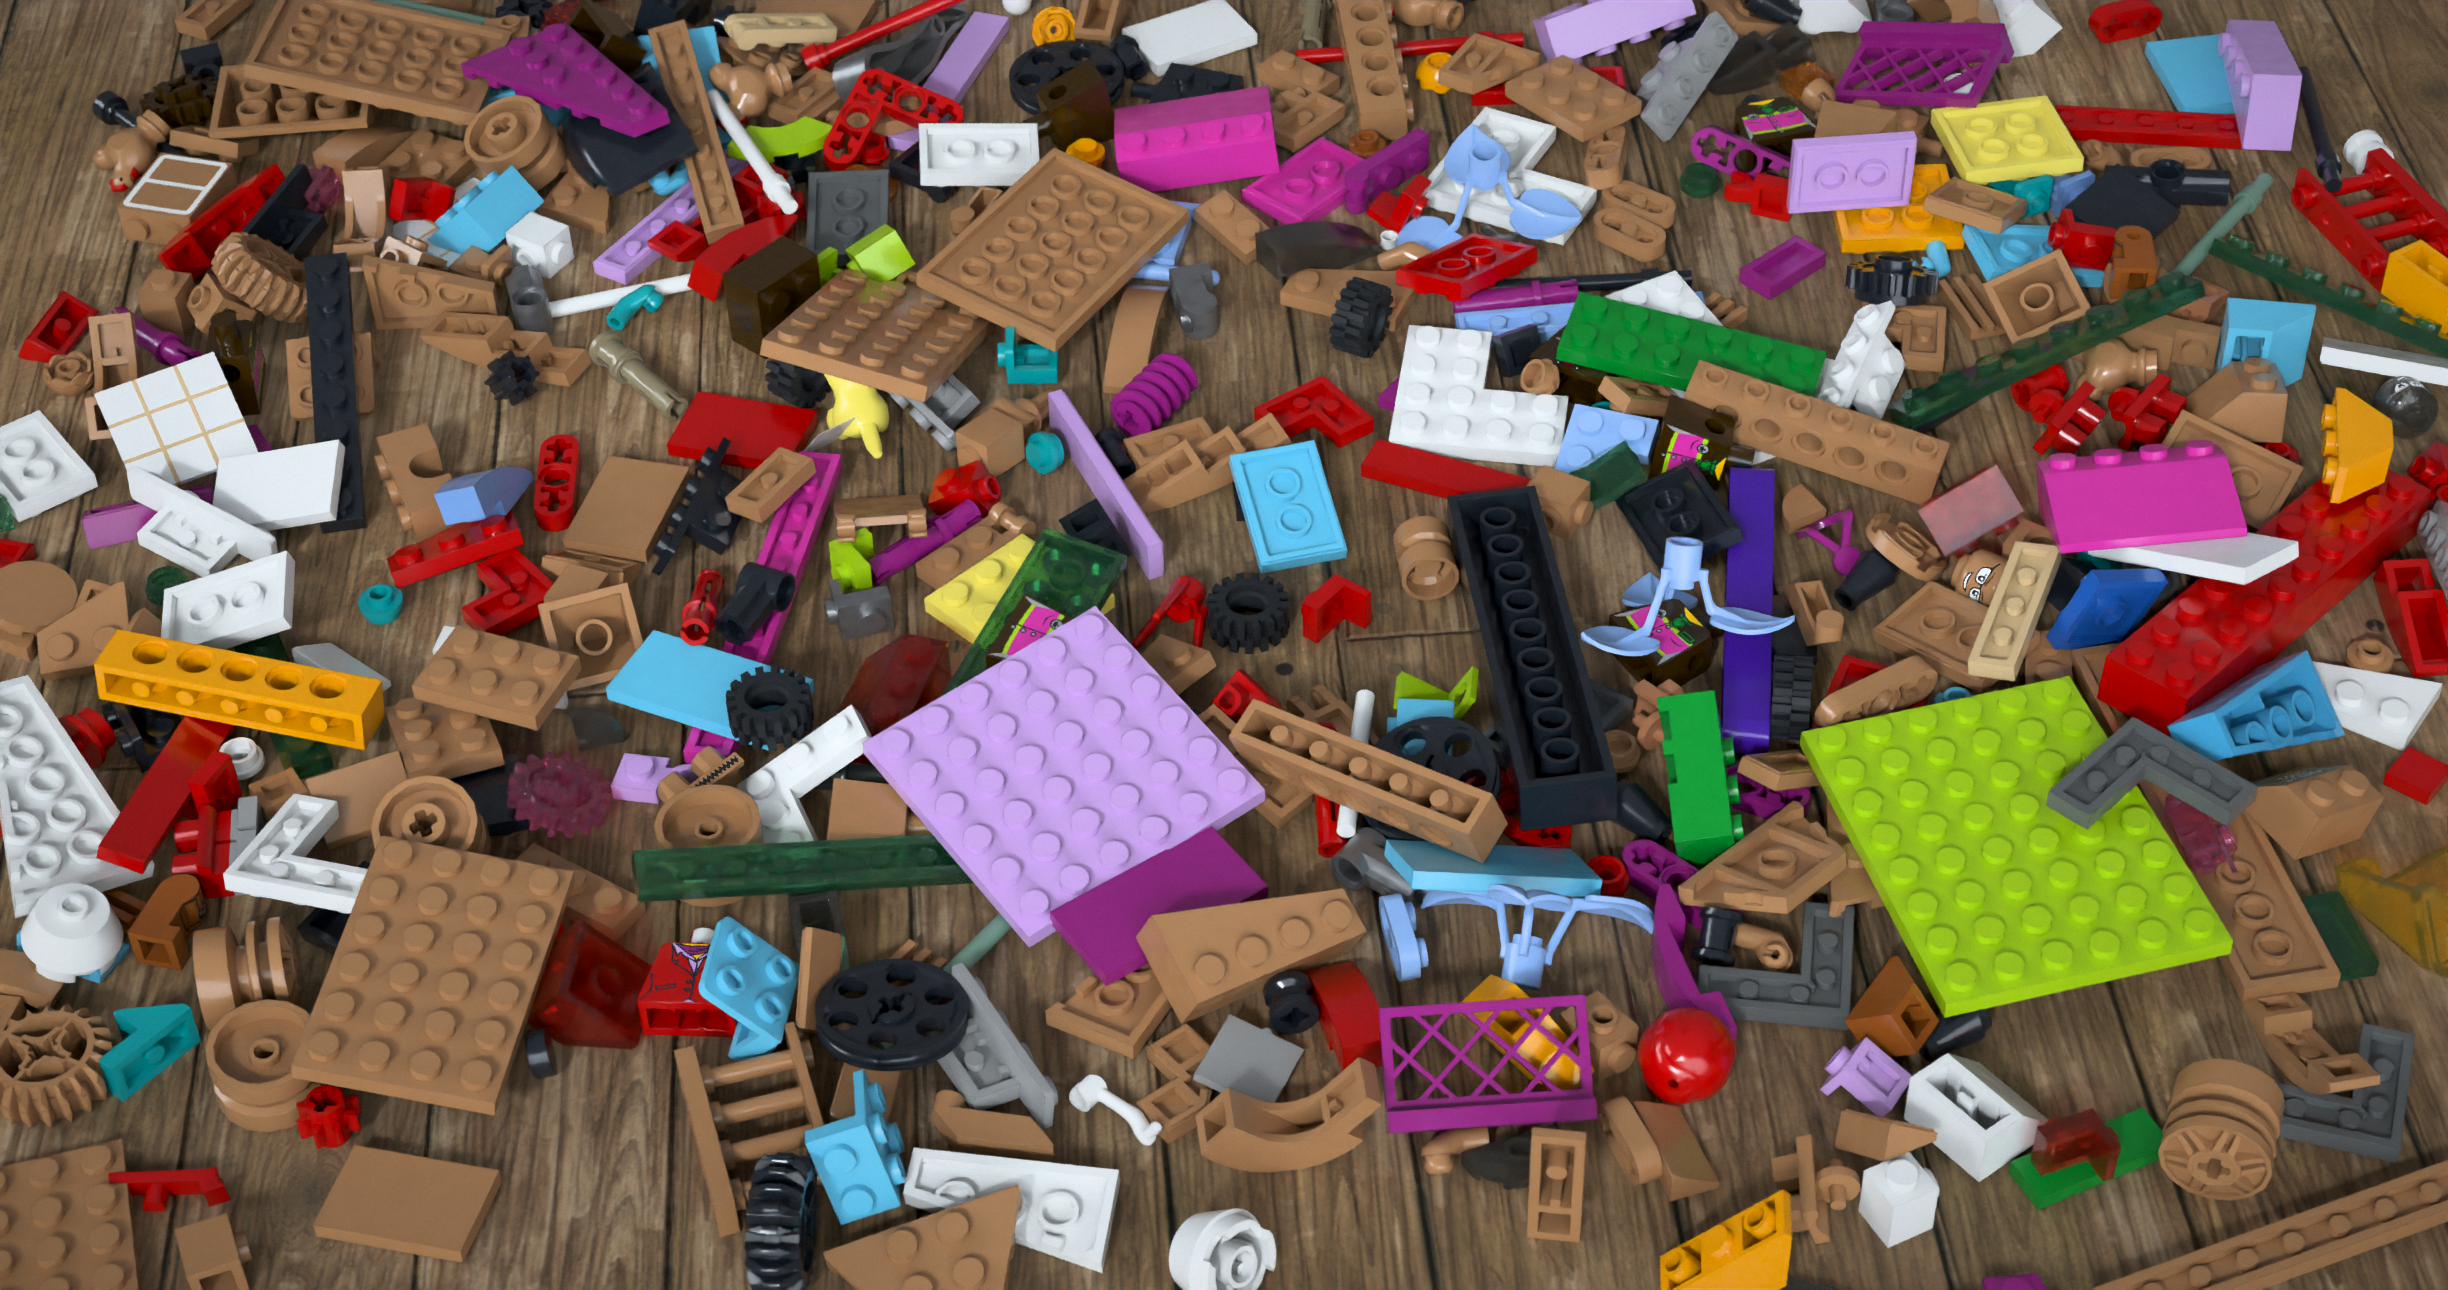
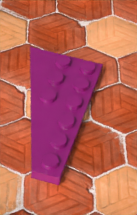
(567, 71)

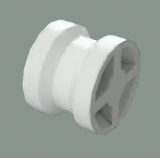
(2359, 144)

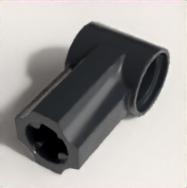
(757, 595)

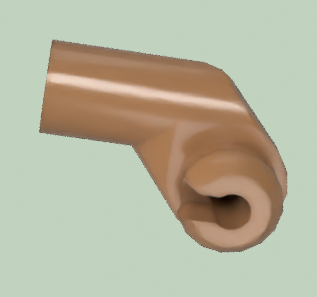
(1768, 946)
(1451, 1142)

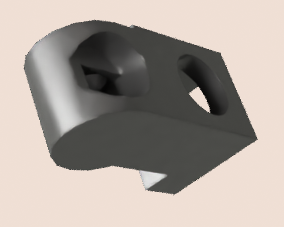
(1194, 300)

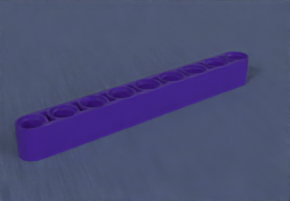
(1749, 587)

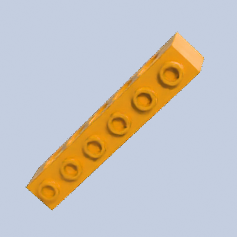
(240, 689)

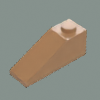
(1556, 1184)

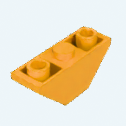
(2355, 446)
(1511, 1026)
(1737, 1254)

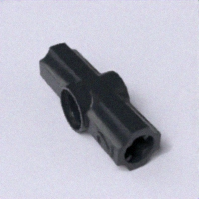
(2183, 185)

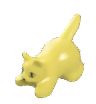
(859, 400)

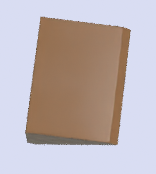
(597, 628)
(357, 793)

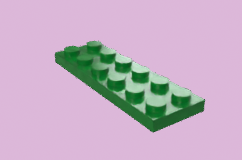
(1668, 347)

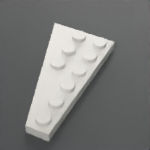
(50, 803)

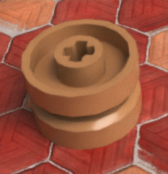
(518, 135)
(431, 813)
(708, 818)
(251, 1064)

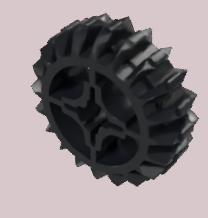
(782, 1222)

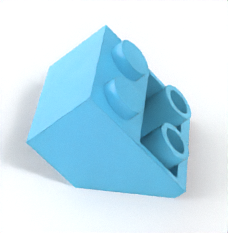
(486, 212)
(2266, 331)

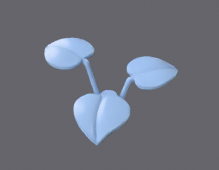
(1482, 164)
(1678, 573)
(1525, 956)

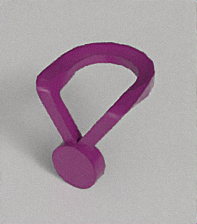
(1844, 555)

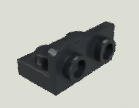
(141, 731)

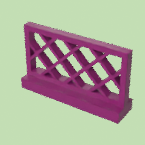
(1924, 45)
(1487, 1110)

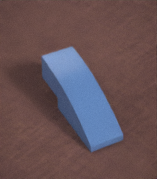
(482, 494)

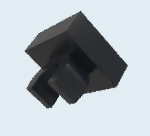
(202, 60)
(1514, 349)

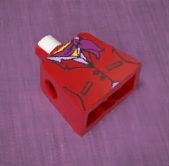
(671, 997)

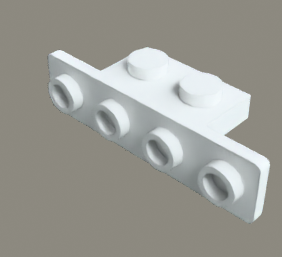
(1866, 364)
(192, 529)

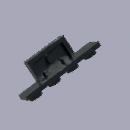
(284, 217)
(705, 513)

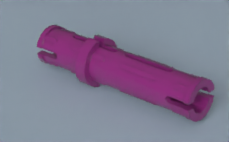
(1521, 296)
(164, 346)
(910, 550)

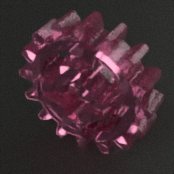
(558, 794)

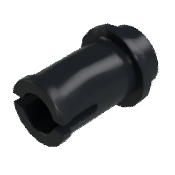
(1126, 50)
(1112, 445)

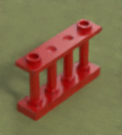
(2393, 192)

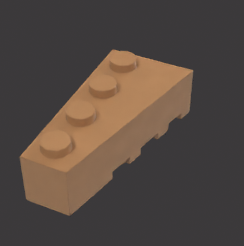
(1234, 949)

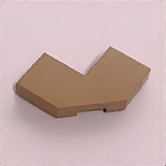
(1182, 1098)

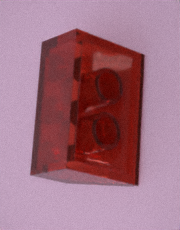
(898, 682)

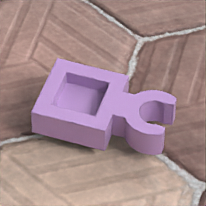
(640, 776)

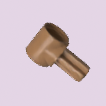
(1026, 411)

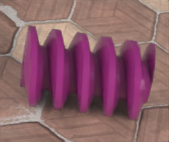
(1153, 395)

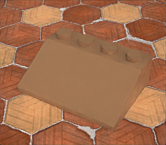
(256, 109)

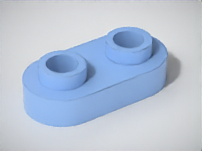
(1398, 927)

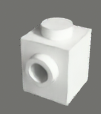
(540, 244)
(1898, 1199)

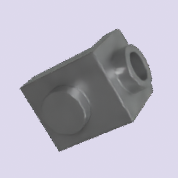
(859, 612)

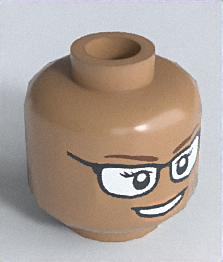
(1978, 575)

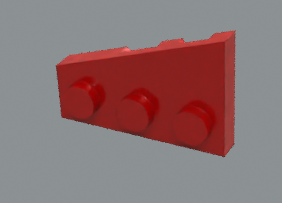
(454, 548)

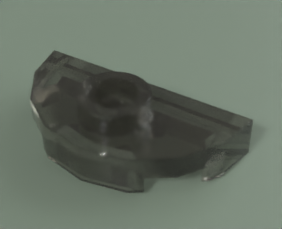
(1503, 1160)

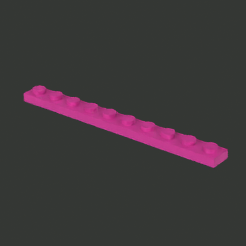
(785, 549)

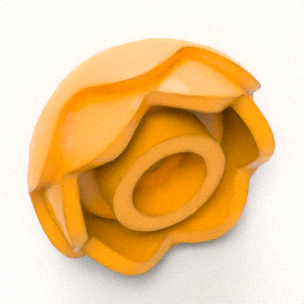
(1053, 16)
(1428, 71)

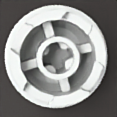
(71, 933)
(1221, 1251)

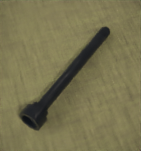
(114, 111)

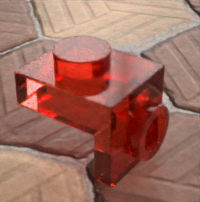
(2075, 1140)

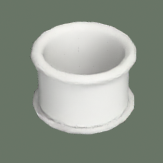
(1388, 239)

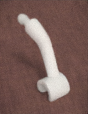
(1094, 1089)

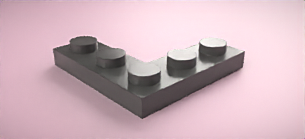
(2145, 753)
(1814, 997)
(2372, 1117)

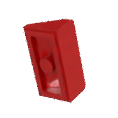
(58, 329)

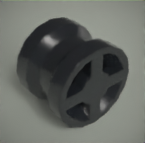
(1291, 1002)

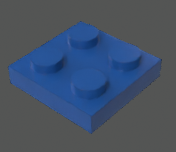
(2106, 607)

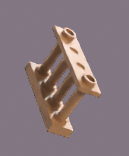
(711, 1118)

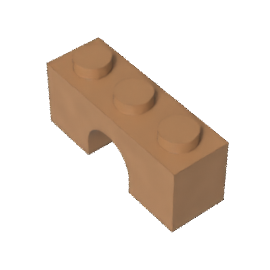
(413, 474)

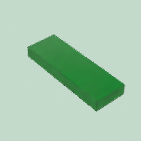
(2139, 1145)

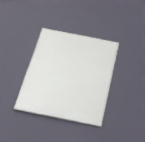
(829, 436)

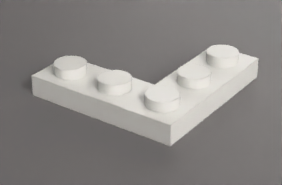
(799, 770)
(277, 864)

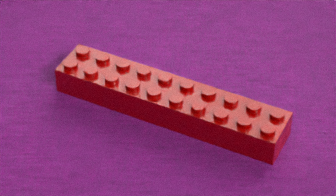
(2228, 628)

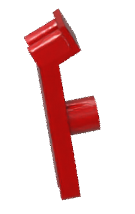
(158, 1185)

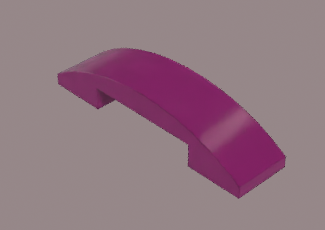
(1670, 967)

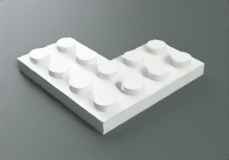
(1526, 144)
(1451, 414)

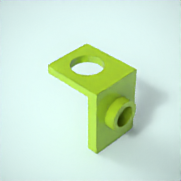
(1413, 688)

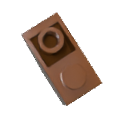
(1893, 1012)

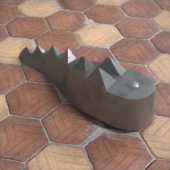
(908, 57)

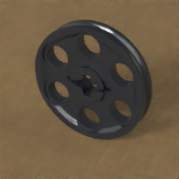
(1061, 57)
(1439, 736)
(891, 1014)

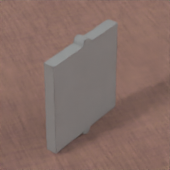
(1248, 1061)

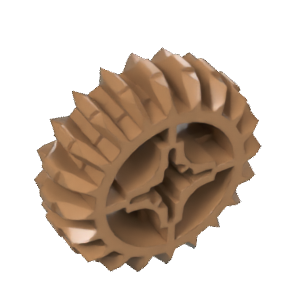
(262, 276)
(46, 1056)

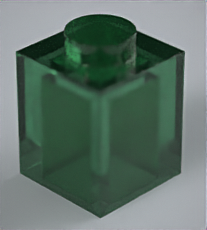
(1611, 473)

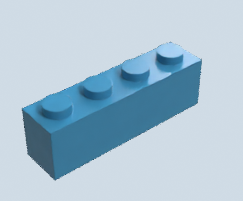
(2262, 711)

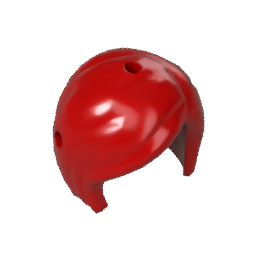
(1686, 1048)

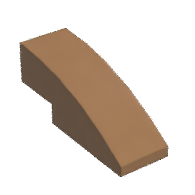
(1100, 19)
(361, 147)

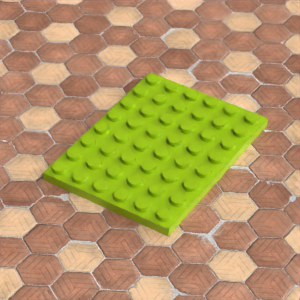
(1986, 876)

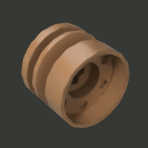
(246, 973)
(2222, 1129)

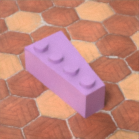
(1603, 23)
(2261, 83)

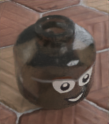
(2408, 405)

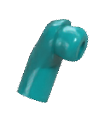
(631, 303)

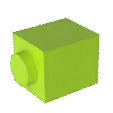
(880, 255)

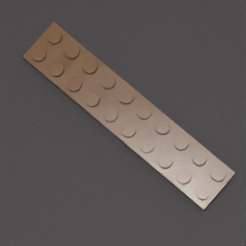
(2271, 931)

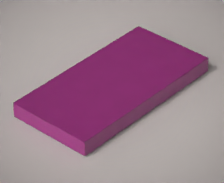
(1186, 877)

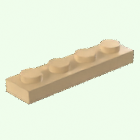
(2014, 611)

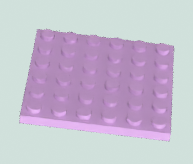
(1061, 771)

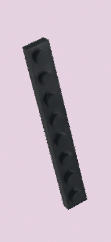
(336, 379)

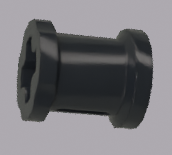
(1717, 936)

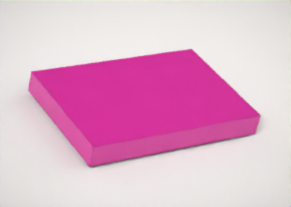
(1307, 185)

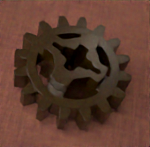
(182, 100)

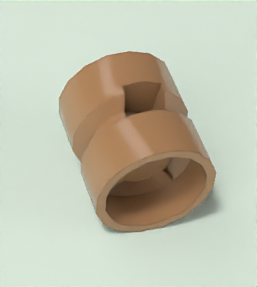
(1426, 558)

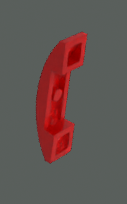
(687, 242)
(196, 243)

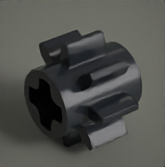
(512, 378)

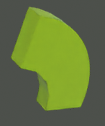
(800, 137)

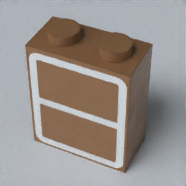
(172, 196)

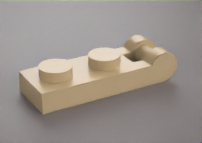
(779, 29)

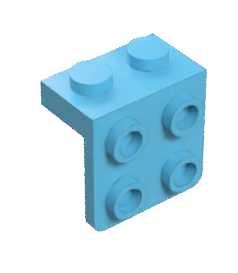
(751, 985)
(860, 1156)

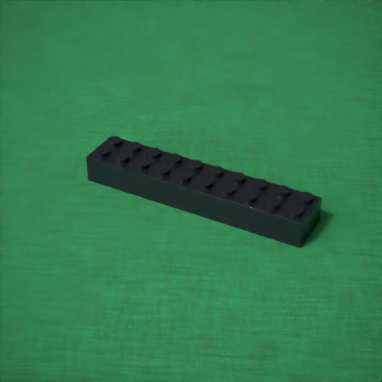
(1531, 661)

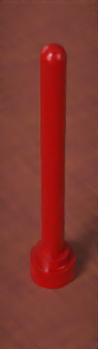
(821, 54)

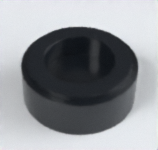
(540, 1052)

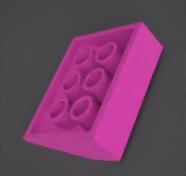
(1196, 140)
(2139, 497)

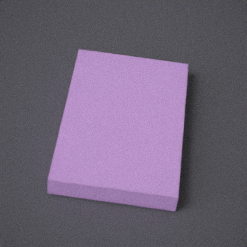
(1851, 172)

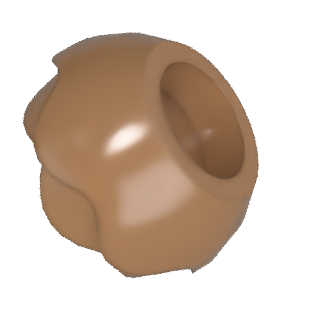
(69, 374)

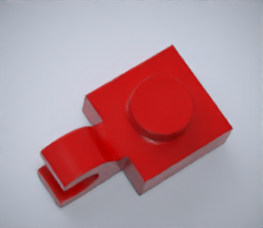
(1764, 193)

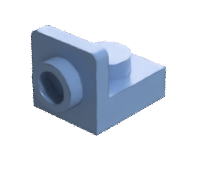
(2067, 188)

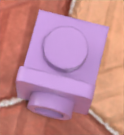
(1867, 1075)

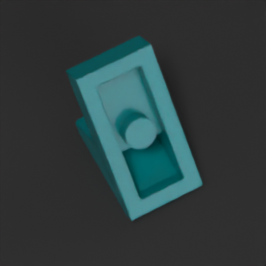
(150, 1043)

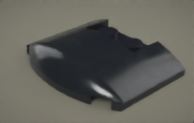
(618, 159)

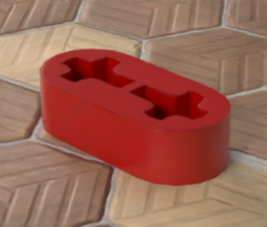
(2129, 20)

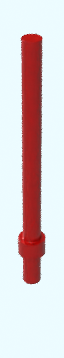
(1409, 48)

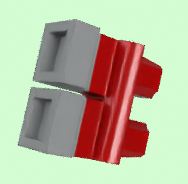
(218, 843)

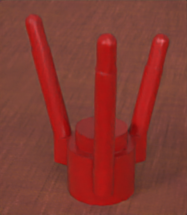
(1181, 604)

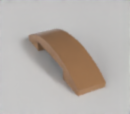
(1134, 333)
(2302, 1055)

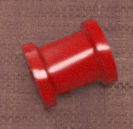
(2050, 378)

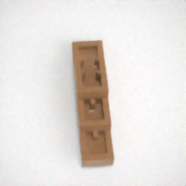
(488, 337)
(1191, 473)

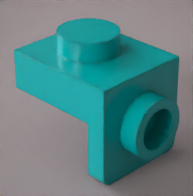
(2035, 190)
(1027, 361)

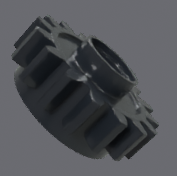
(1891, 280)

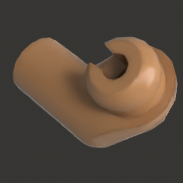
(2098, 156)
(1401, 255)

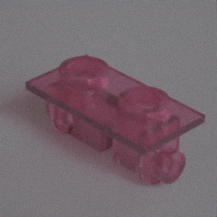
(2205, 846)

